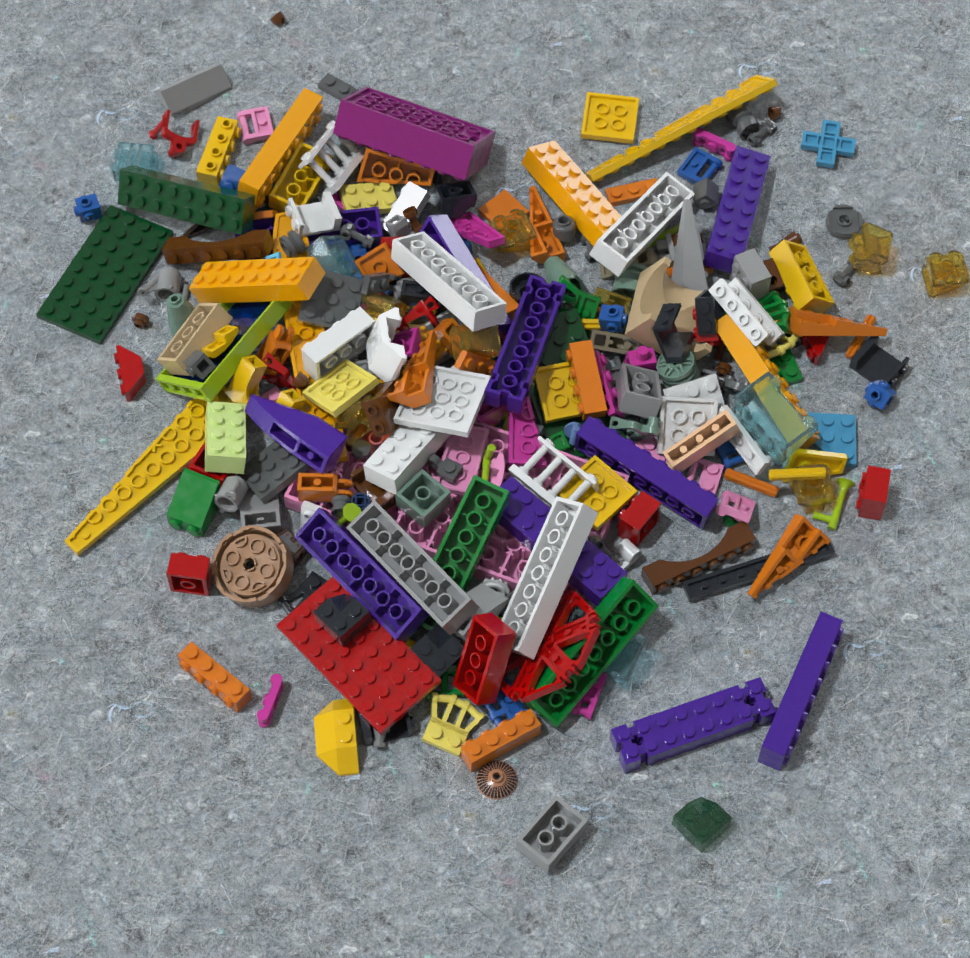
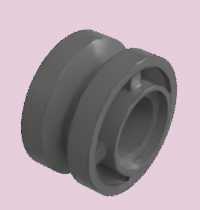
(292, 244)

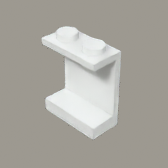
(314, 217)

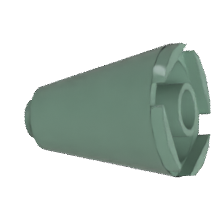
(555, 267)
(178, 311)

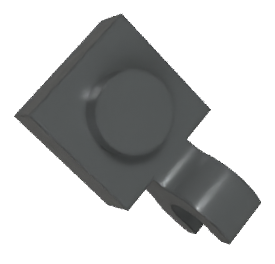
(447, 469)

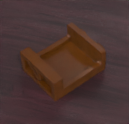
(381, 410)
(381, 496)

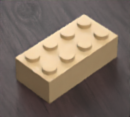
(193, 335)

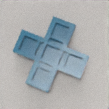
(828, 144)

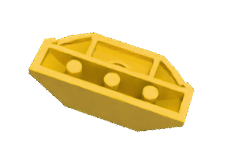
(337, 737)

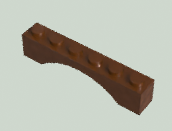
(247, 246)
(664, 574)

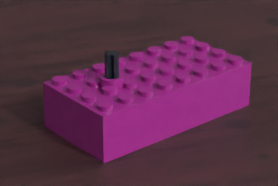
(414, 133)

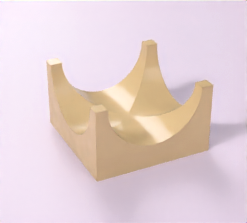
(653, 291)

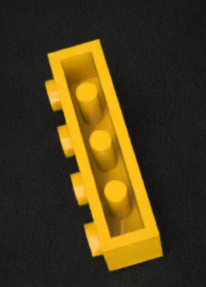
(218, 150)

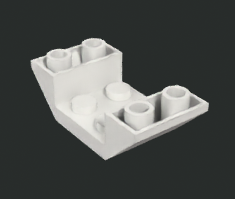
(383, 356)

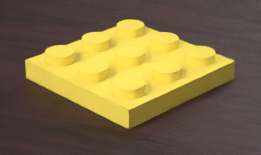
(340, 387)

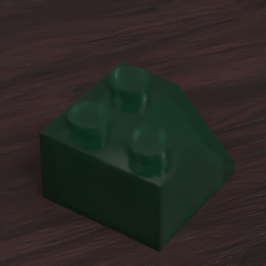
(701, 822)

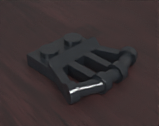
(306, 589)

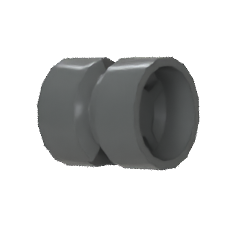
(744, 121)

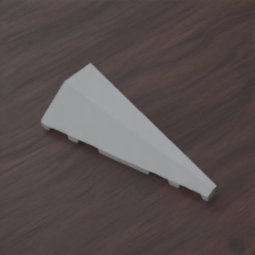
(688, 263)

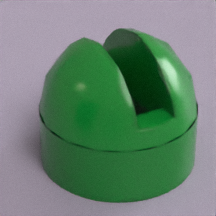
(728, 521)

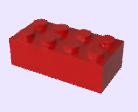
(484, 658)

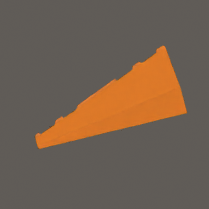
(545, 243)
(817, 324)
(417, 378)
(794, 546)

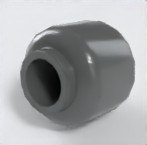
(564, 228)

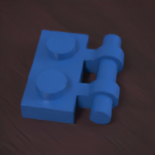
(508, 707)

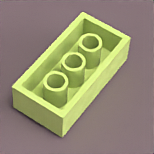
(225, 437)

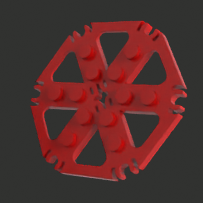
(550, 651)

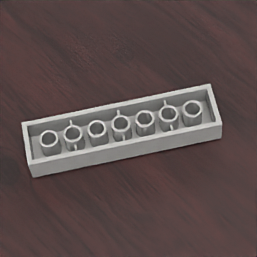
(412, 567)

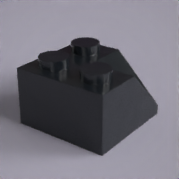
(455, 198)
(342, 617)
(438, 650)

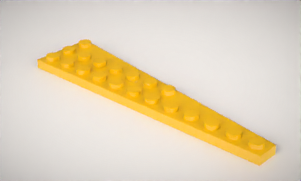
(687, 124)
(148, 474)

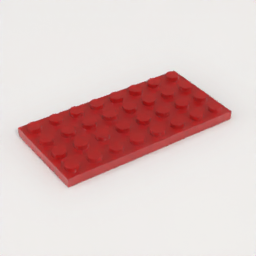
(370, 671)

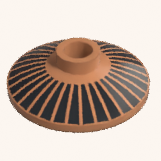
(498, 788)

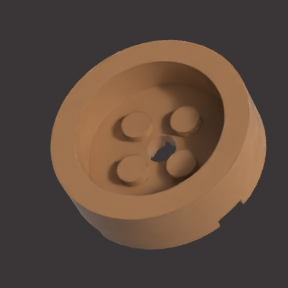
(261, 583)

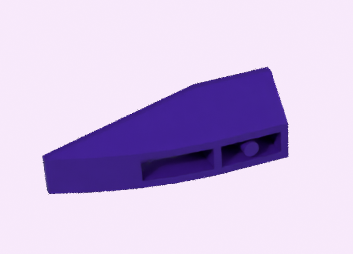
(298, 432)

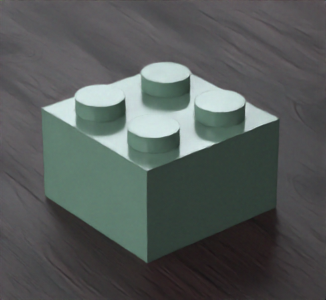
(423, 498)

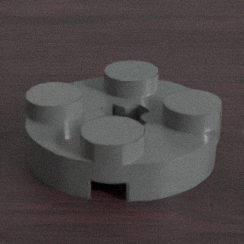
(841, 230)
(730, 382)

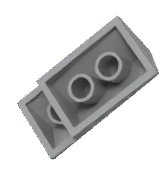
(194, 89)

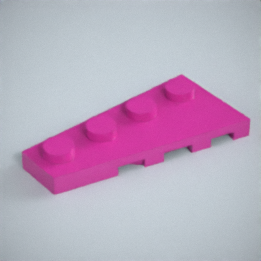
(478, 231)
(607, 386)
(523, 437)

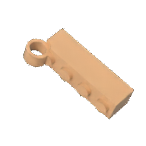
(701, 441)

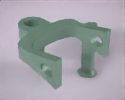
(640, 429)

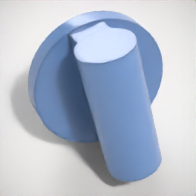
(570, 431)

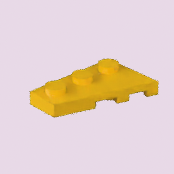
(803, 457)

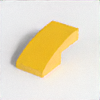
(223, 338)

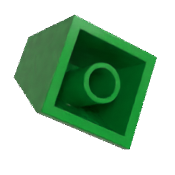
(193, 503)

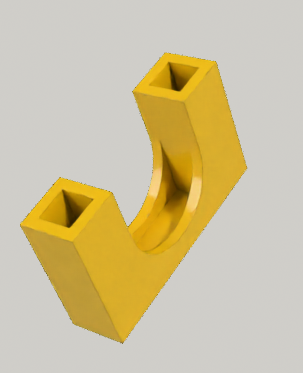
(247, 380)

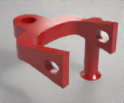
(178, 143)
(420, 310)
(285, 380)

